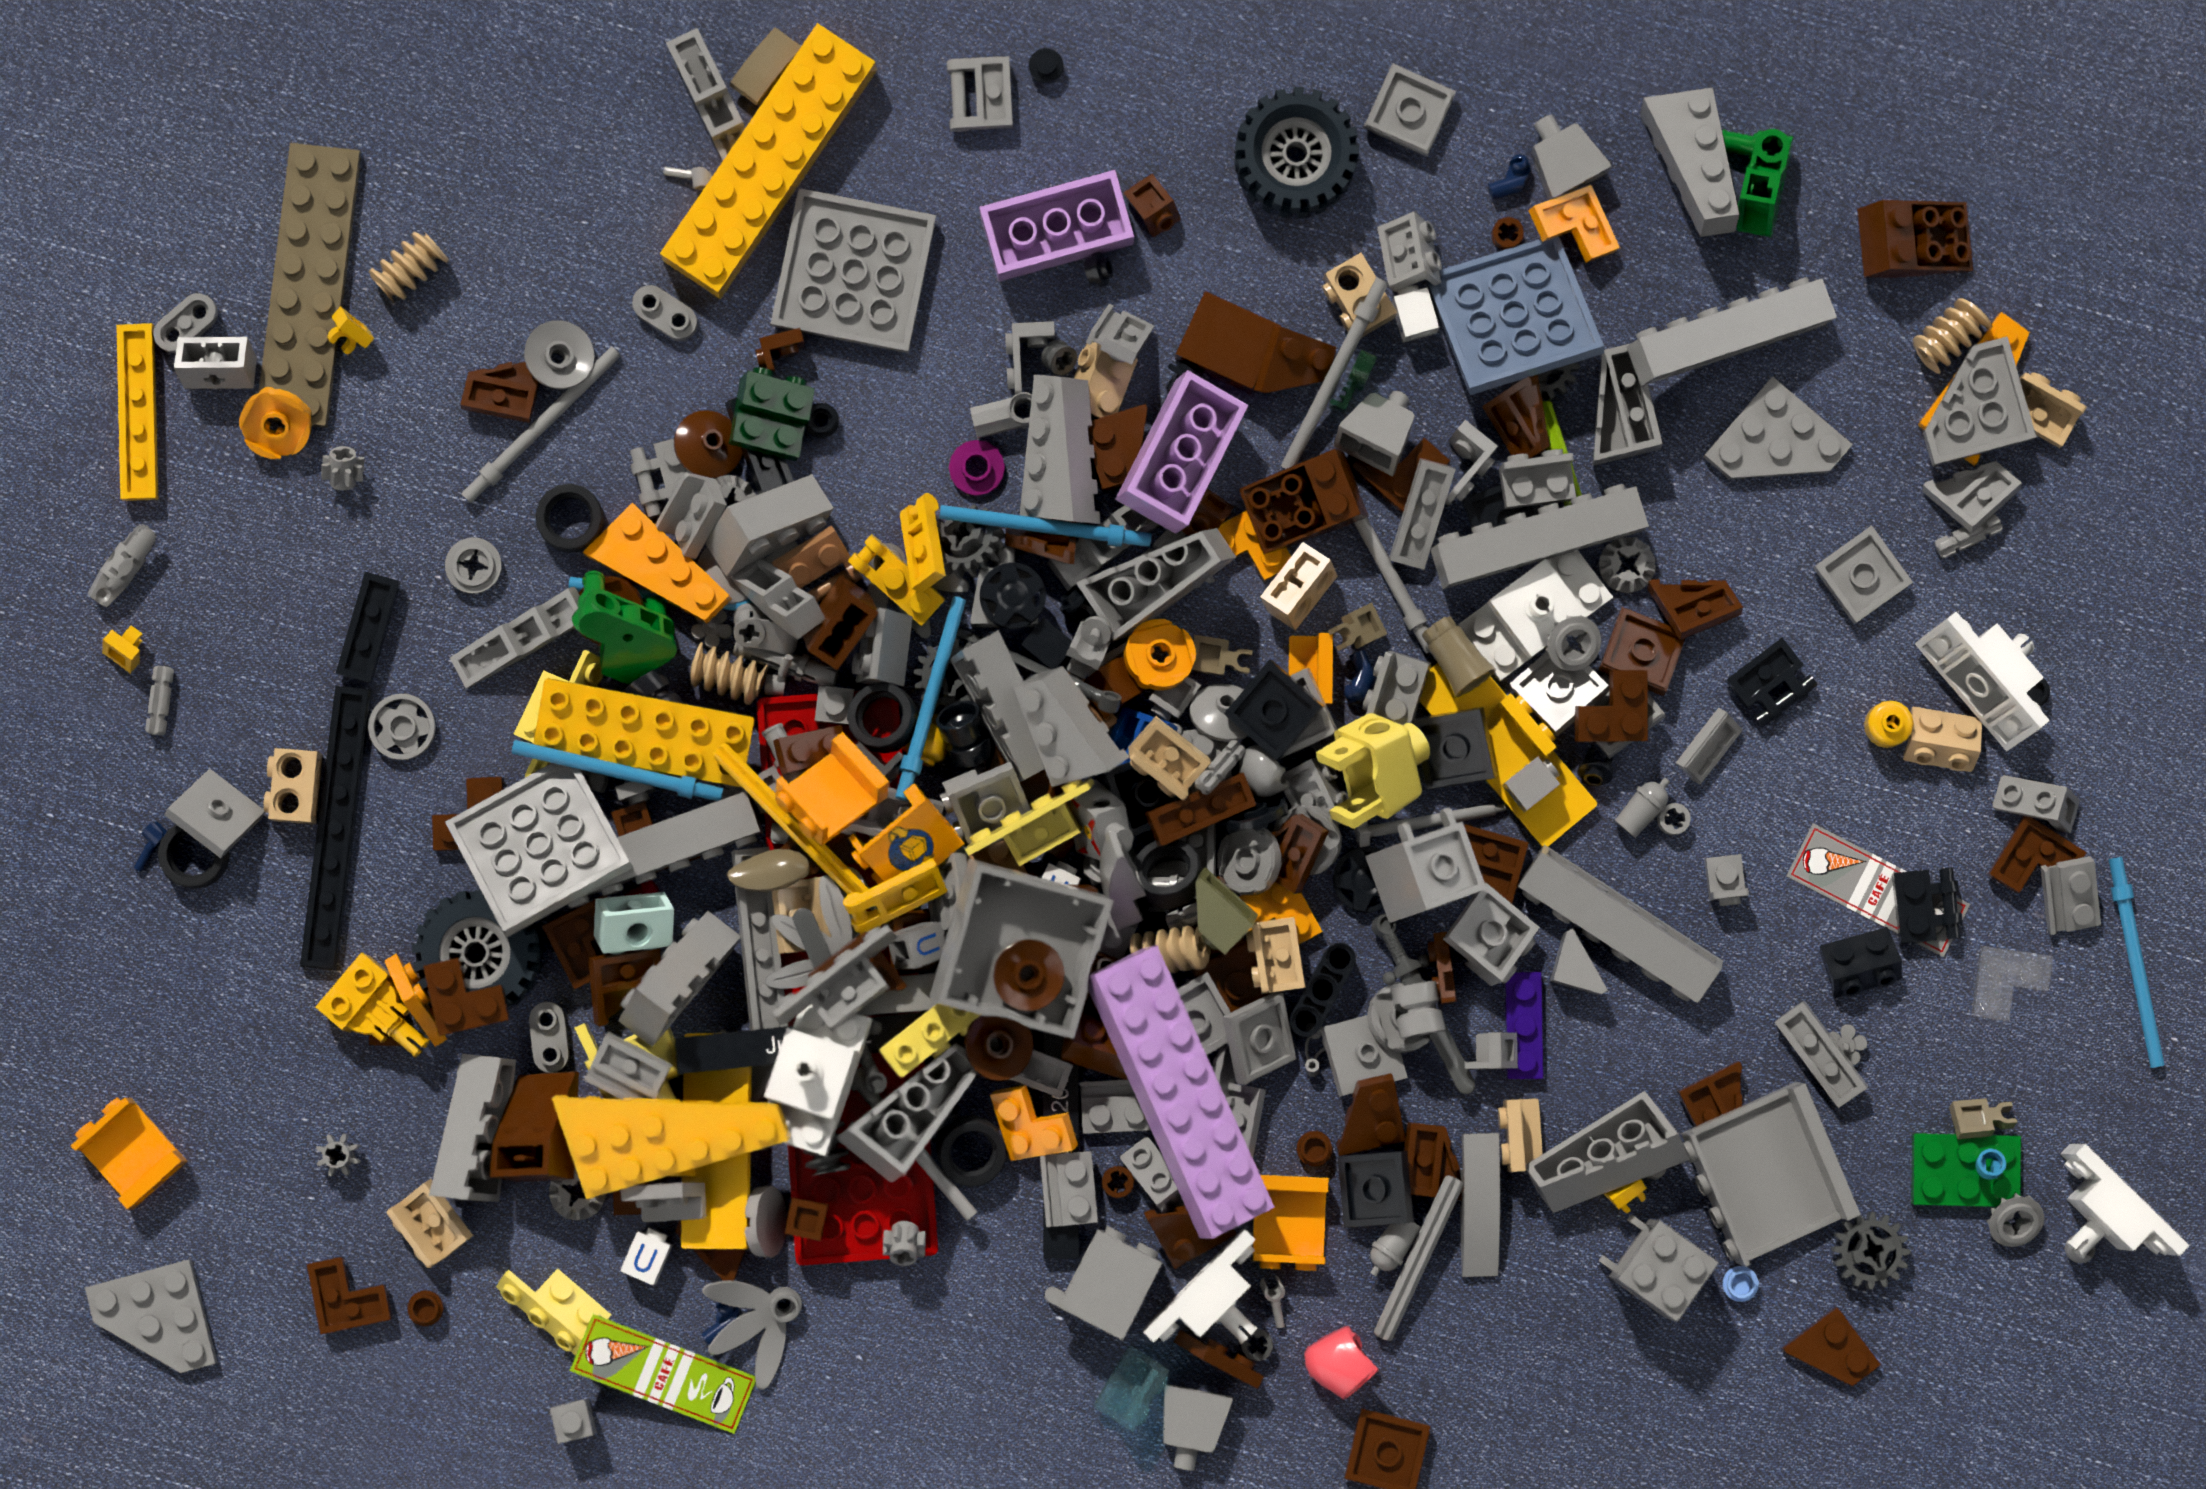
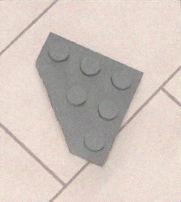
(1981, 407)
(1777, 438)
(157, 1314)

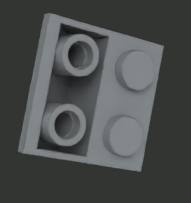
(884, 649)

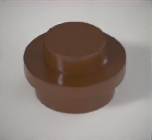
(1314, 1148)
(425, 1308)

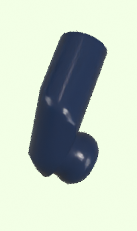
(1514, 180)
(1363, 678)
(724, 1316)

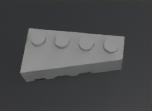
(1693, 147)
(1059, 452)
(1155, 580)
(989, 680)
(678, 977)
(473, 1117)
(905, 1120)
(1608, 1155)

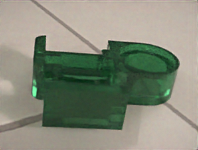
(1357, 379)

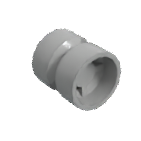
(1418, 1009)

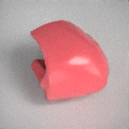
(1339, 1363)

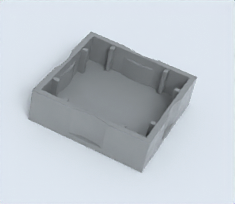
(1009, 906)

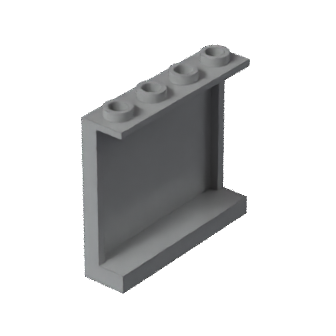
(1769, 1173)

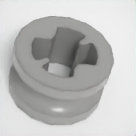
(1678, 809)

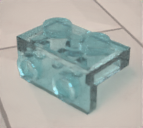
(1132, 1388)

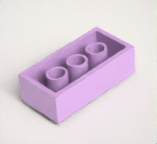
(1056, 225)
(1181, 452)

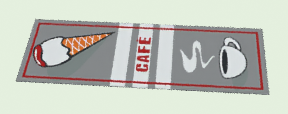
(1858, 881)

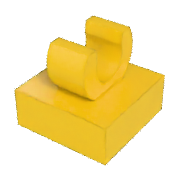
(349, 327)
(123, 648)
(1626, 1193)

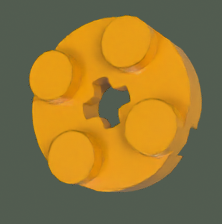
(279, 404)
(1148, 671)

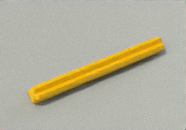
(766, 799)

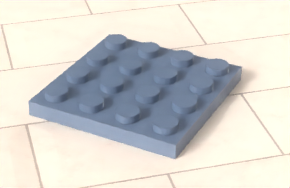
(1514, 315)

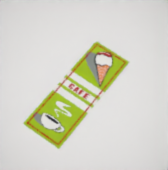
(663, 1373)

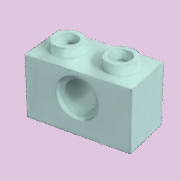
(617, 914)

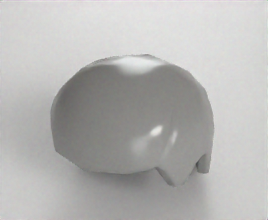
(1262, 772)

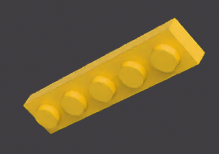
(137, 412)

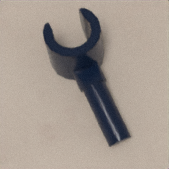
(153, 833)

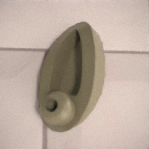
(770, 871)

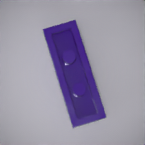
(1524, 1017)

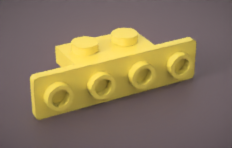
(585, 673)
(1038, 829)
(926, 1037)
(556, 1306)

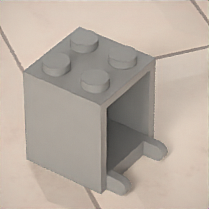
(1425, 869)
(1661, 1268)
(1109, 1282)

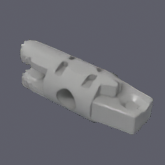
(122, 565)

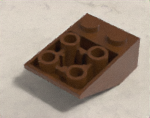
(1914, 238)
(1304, 501)
(1091, 1043)
(529, 1135)

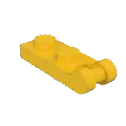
(922, 543)
(894, 580)
(895, 896)

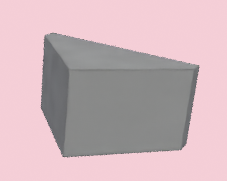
(1574, 966)

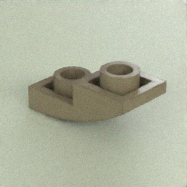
(765, 66)

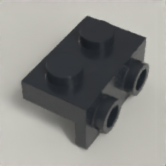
(1862, 962)

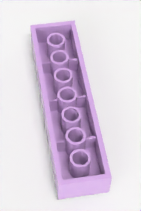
(1178, 1092)

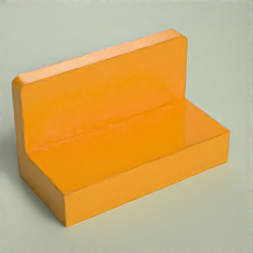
(1316, 654)

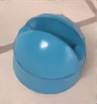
(1997, 1165)

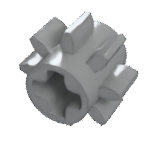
(342, 468)
(329, 1160)
(904, 1243)

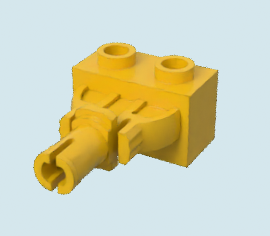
(366, 1000)

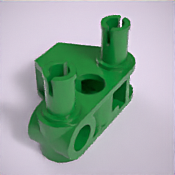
(1762, 175)
(631, 635)

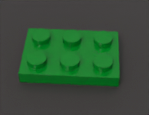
(1947, 1171)

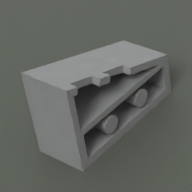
(1624, 411)
(768, 523)
(1065, 729)

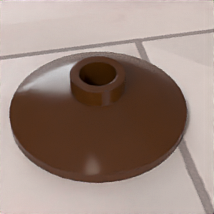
(697, 454)
(1043, 983)
(1013, 1051)

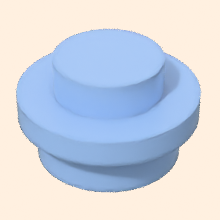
(1740, 1283)

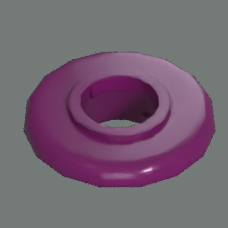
(981, 484)

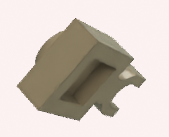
(1360, 627)
(1213, 656)
(1976, 1119)

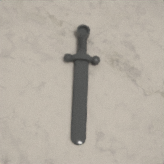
(1107, 700)
(819, 952)
(1408, 973)

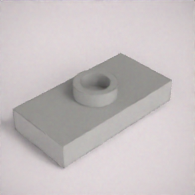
(1709, 746)

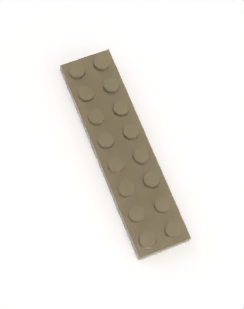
(310, 274)

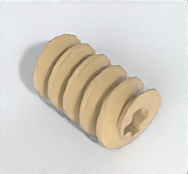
(407, 266)
(1949, 332)
(727, 674)
(1179, 950)

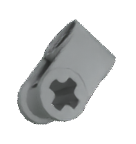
(762, 632)

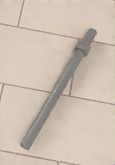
(1366, 313)
(493, 472)
(1414, 618)
(924, 1158)

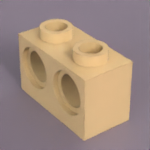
(1349, 300)
(1299, 586)
(304, 786)

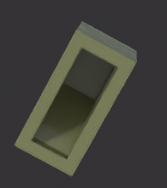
(1221, 913)

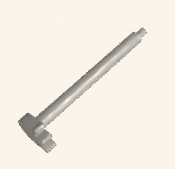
(1364, 832)

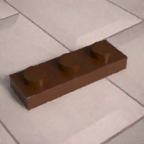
(1200, 810)

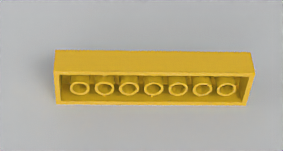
(768, 161)

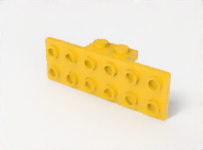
(640, 730)
(1515, 743)
(725, 1180)

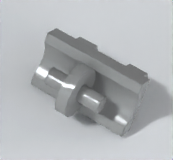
(1089, 645)

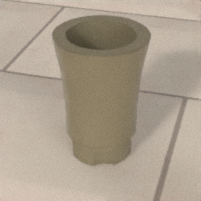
(1457, 656)

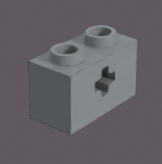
(215, 362)

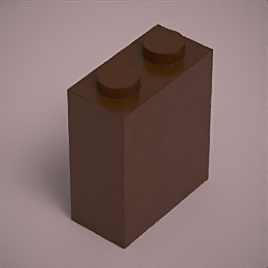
(1226, 342)
(848, 615)

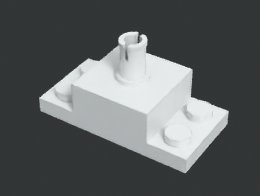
(1520, 617)
(1988, 676)
(816, 1077)
(2114, 1209)
(1209, 1296)

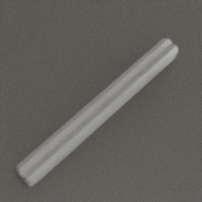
(1418, 1258)

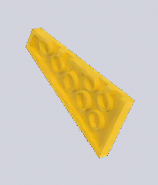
(648, 1139)

